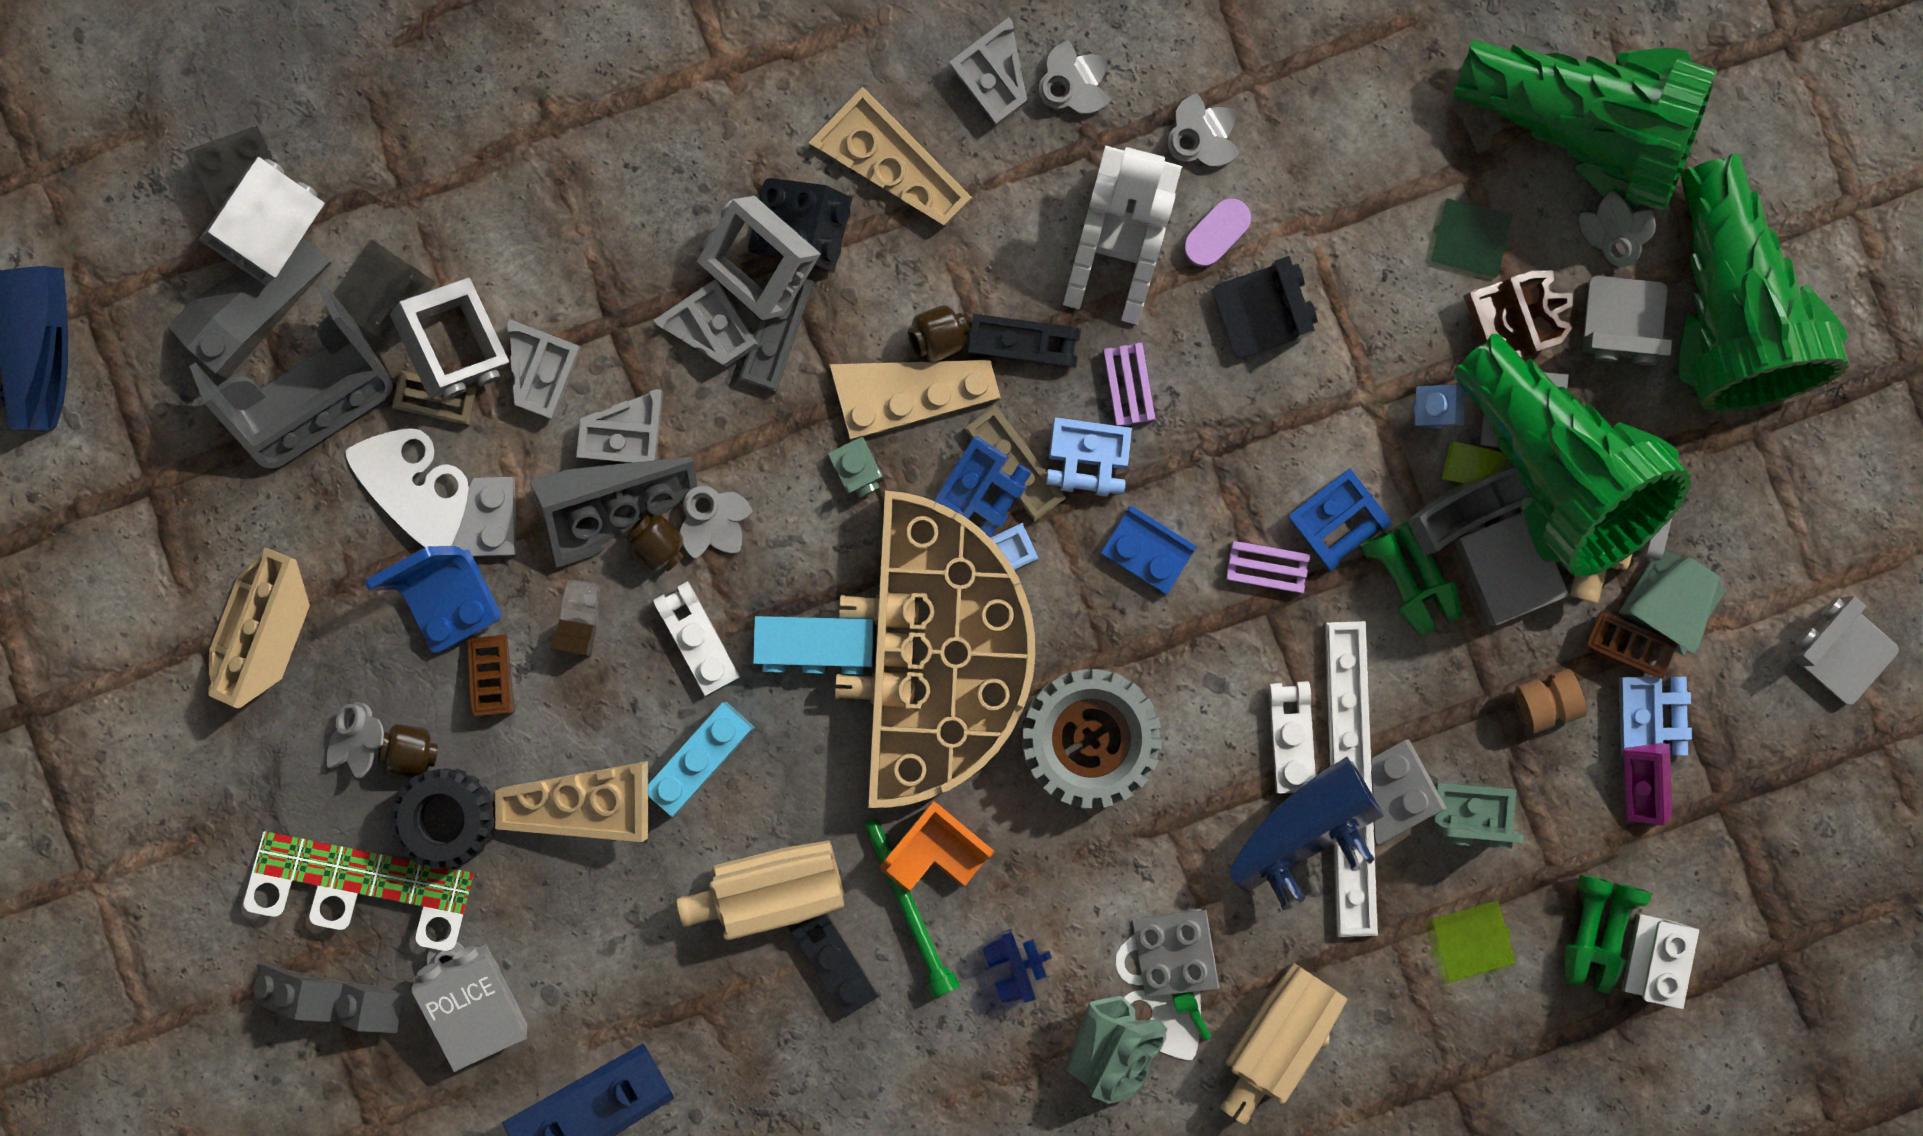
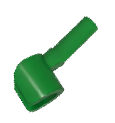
(1187, 1003)

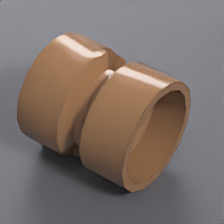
(1548, 701)

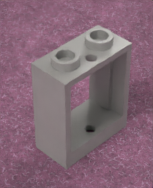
(790, 273)
(406, 320)

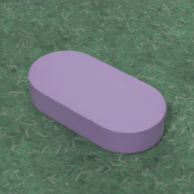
(1217, 232)

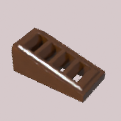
(1599, 632)
(475, 676)

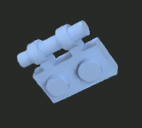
(1088, 444)
(1643, 713)

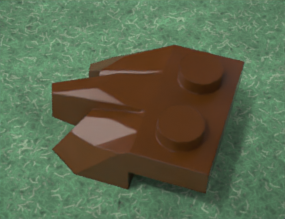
(1521, 312)

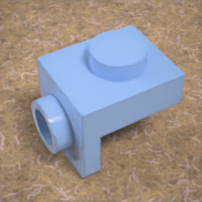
(1439, 406)

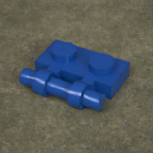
(972, 479)

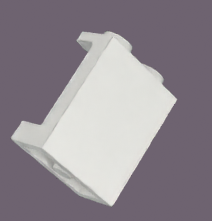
(1660, 960)

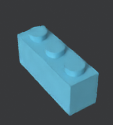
(813, 644)
(699, 759)

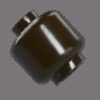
(938, 333)
(654, 543)
(407, 751)

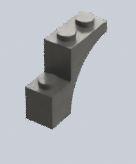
(1467, 507)
(328, 1000)

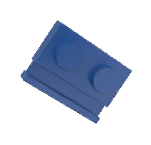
(1148, 550)

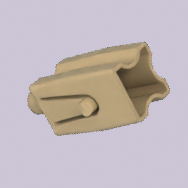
(768, 891)
(1281, 1041)

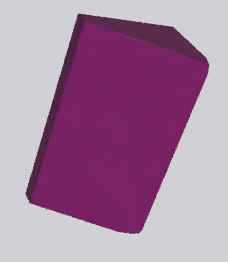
(1647, 784)

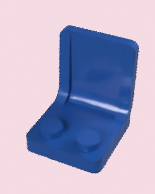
(442, 593)

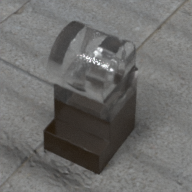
(578, 618)

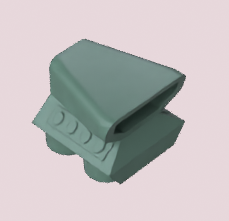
(1674, 600)
(1114, 1049)

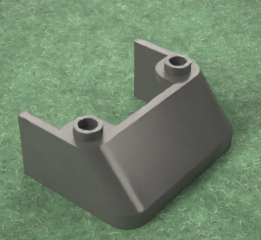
(308, 399)

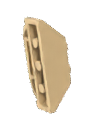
(257, 629)

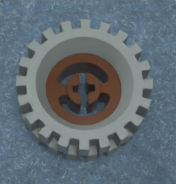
(1116, 773)

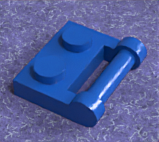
(1331, 509)

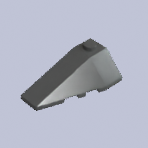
(240, 311)
(594, 504)

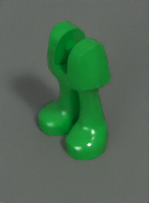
(1387, 550)
(1582, 952)

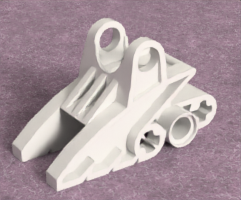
(1126, 221)

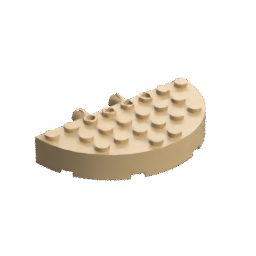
(948, 652)

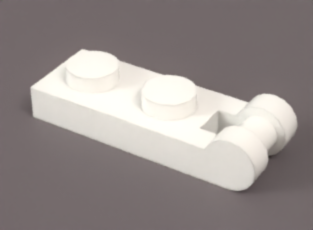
(697, 640)
(1292, 737)

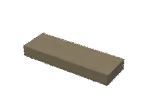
(998, 432)

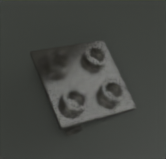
(225, 160)
(376, 287)

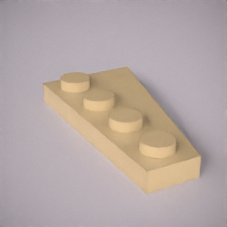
(881, 150)
(903, 393)
(587, 804)

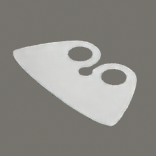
(389, 481)
(1182, 1034)

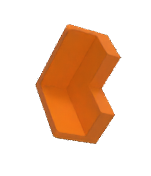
(939, 841)

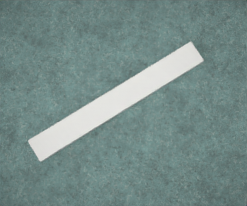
(1351, 737)

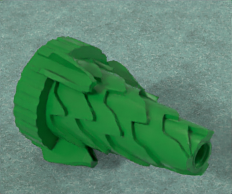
(1620, 120)
(1755, 326)
(1591, 484)

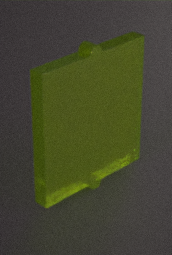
(1473, 940)

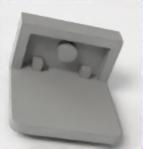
(1625, 320)
(1844, 650)

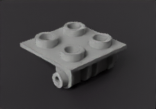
(1176, 953)

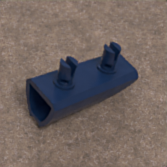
(33, 347)
(1310, 820)
(598, 1102)

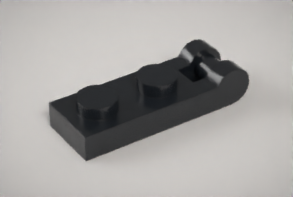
(1023, 340)
(835, 964)

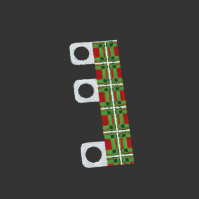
(352, 872)

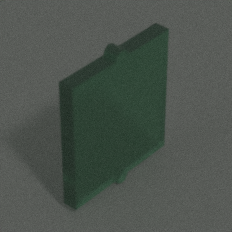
(1471, 237)

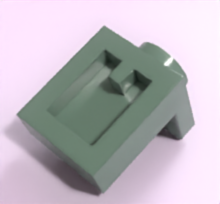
(856, 468)

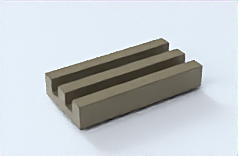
(401, 391)

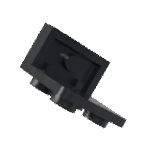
(811, 211)
(1265, 308)

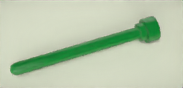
(939, 977)

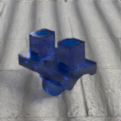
(1019, 984)

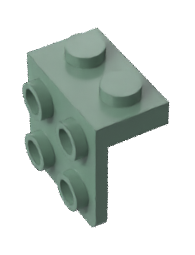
(1477, 814)

